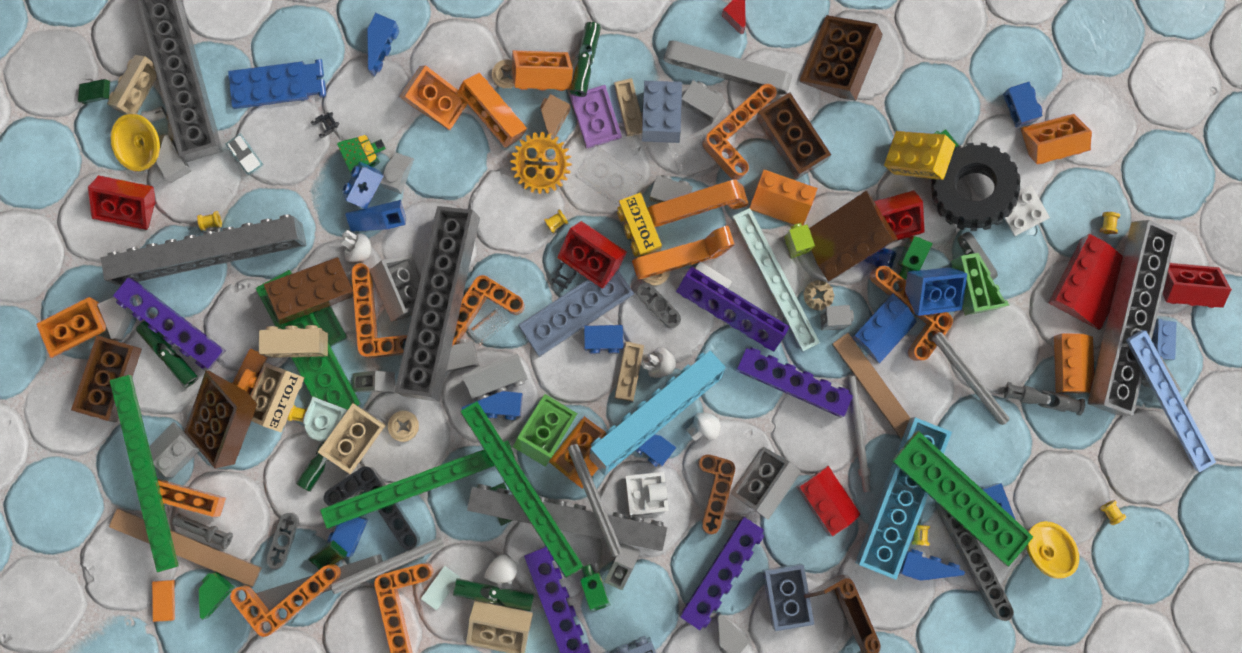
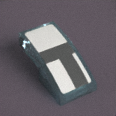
(244, 154)

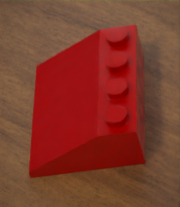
(1088, 282)

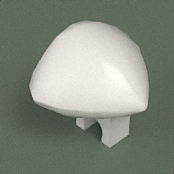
(357, 247)
(660, 363)
(706, 425)
(501, 570)

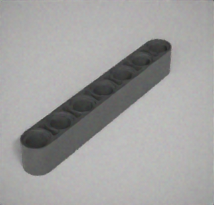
(976, 568)
(275, 595)

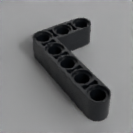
(390, 518)

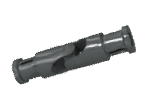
(1032, 396)

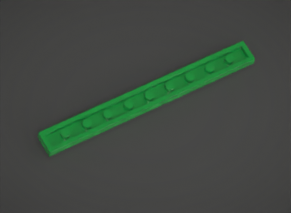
(144, 473)
(407, 488)
(522, 490)

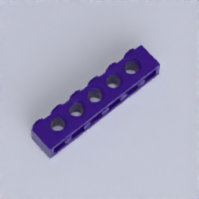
(132, 288)
(741, 309)
(841, 396)
(547, 599)
(690, 612)

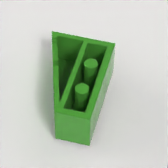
(980, 290)

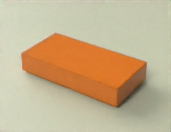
(163, 600)

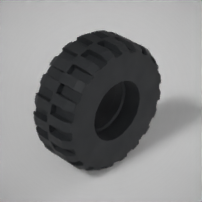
(980, 213)

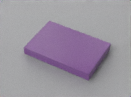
(596, 117)

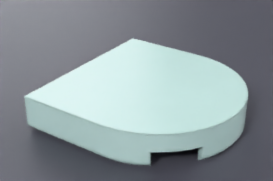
(322, 419)

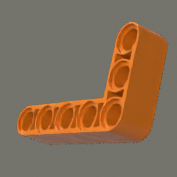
(734, 125)
(697, 202)
(711, 247)
(482, 295)
(370, 319)
(931, 320)
(392, 591)
(288, 603)

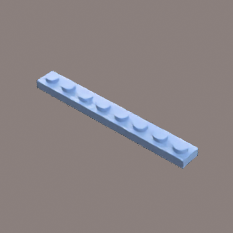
(1170, 400)

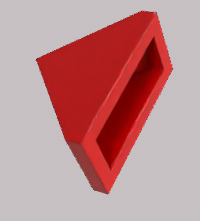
(735, 15)

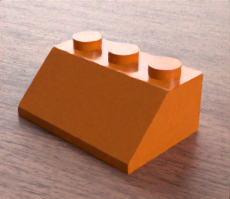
(542, 70)
(1056, 138)
(783, 198)
(71, 326)
(1073, 363)
(583, 435)

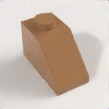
(554, 114)

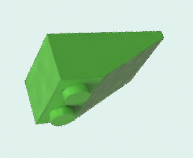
(544, 430)

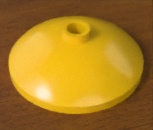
(135, 142)
(1053, 550)

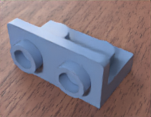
(1165, 338)

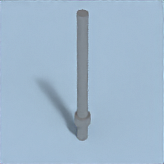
(864, 471)

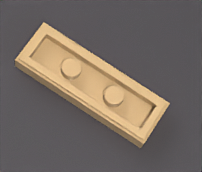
(629, 107)
(629, 371)

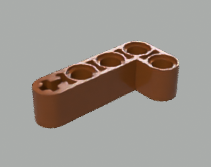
(714, 495)

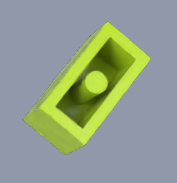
(799, 240)

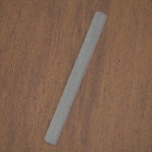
(971, 379)
(594, 500)
(387, 565)

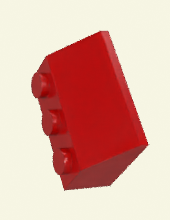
(121, 202)
(903, 214)
(591, 254)
(1196, 286)
(828, 501)

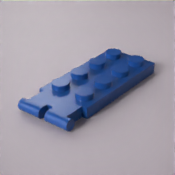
(276, 84)

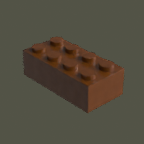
(793, 135)
(308, 290)
(106, 362)

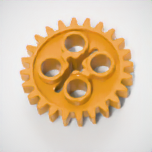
(541, 145)

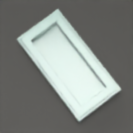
(440, 588)

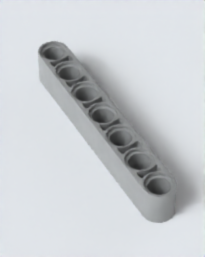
(726, 67)

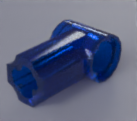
(882, 258)

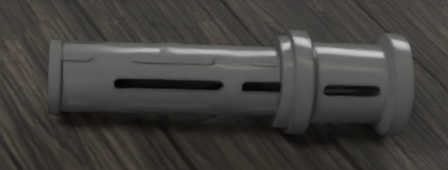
(211, 534)

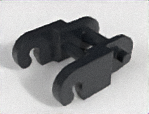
(328, 128)
(568, 280)

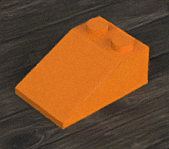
(434, 97)

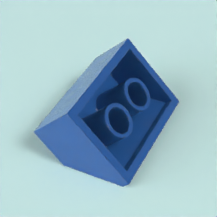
(936, 290)
(885, 328)

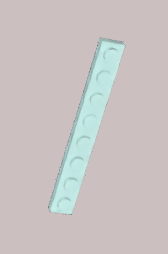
(776, 280)

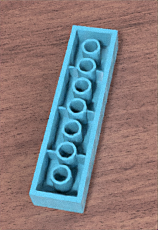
(656, 413)
(898, 510)

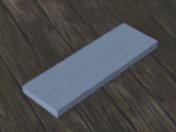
(573, 312)

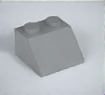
(172, 450)

